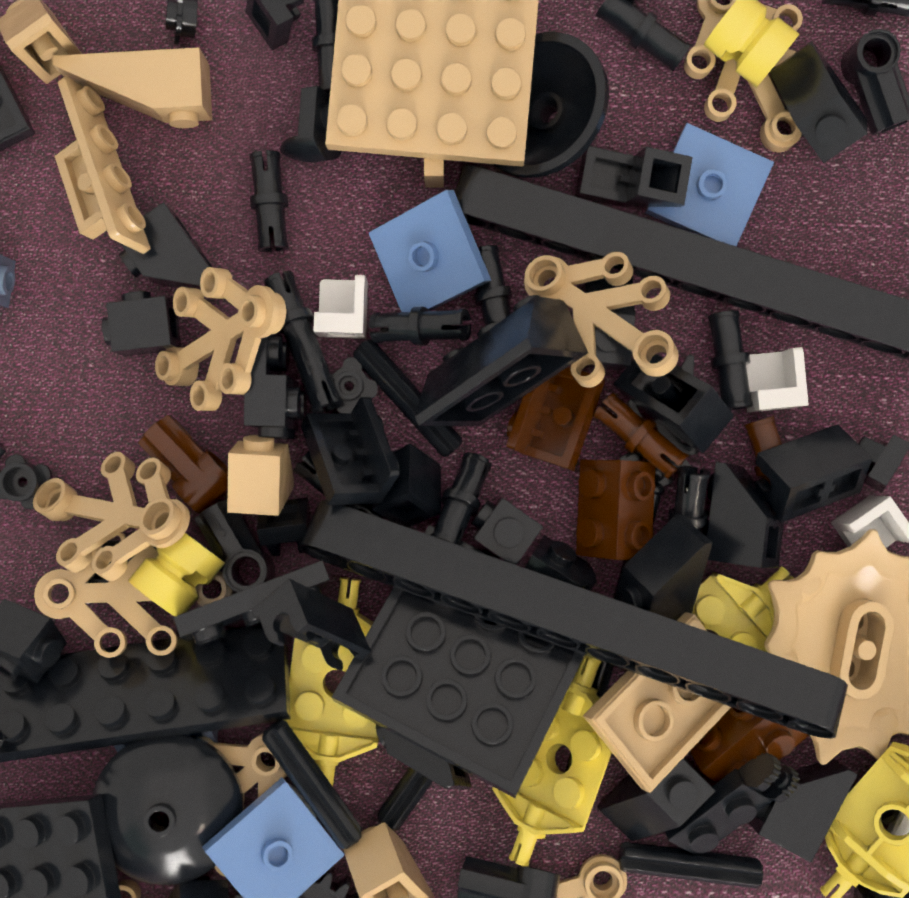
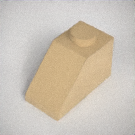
(36, 36)
(259, 476)
(384, 866)

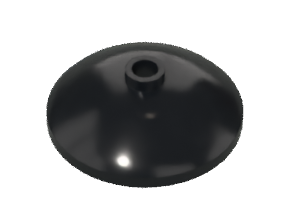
(575, 85)
(181, 779)

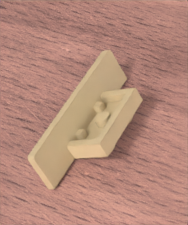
(94, 175)

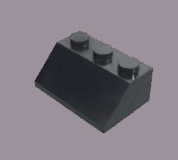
(501, 364)

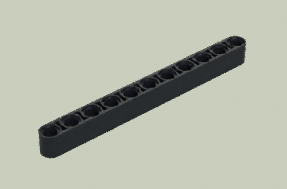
(686, 260)
(578, 619)

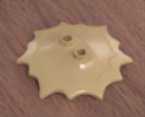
(853, 623)

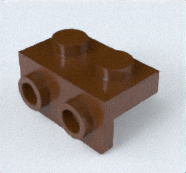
(554, 420)
(614, 508)
(738, 740)

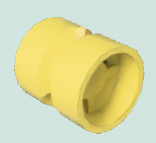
(751, 39)
(175, 574)

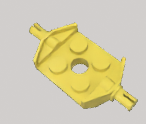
(737, 609)
(322, 725)
(553, 799)
(857, 837)

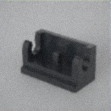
(812, 472)
(312, 619)

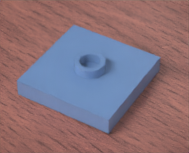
(720, 187)
(430, 254)
(273, 847)

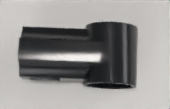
(879, 87)
(233, 543)
(494, 880)

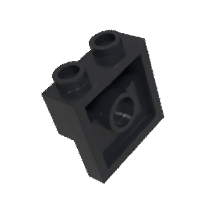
(274, 400)

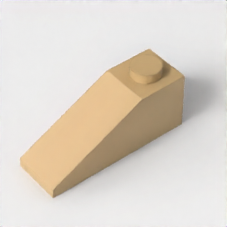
(158, 83)

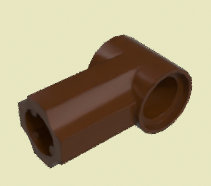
(196, 473)

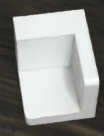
(342, 308)
(777, 380)
(873, 513)

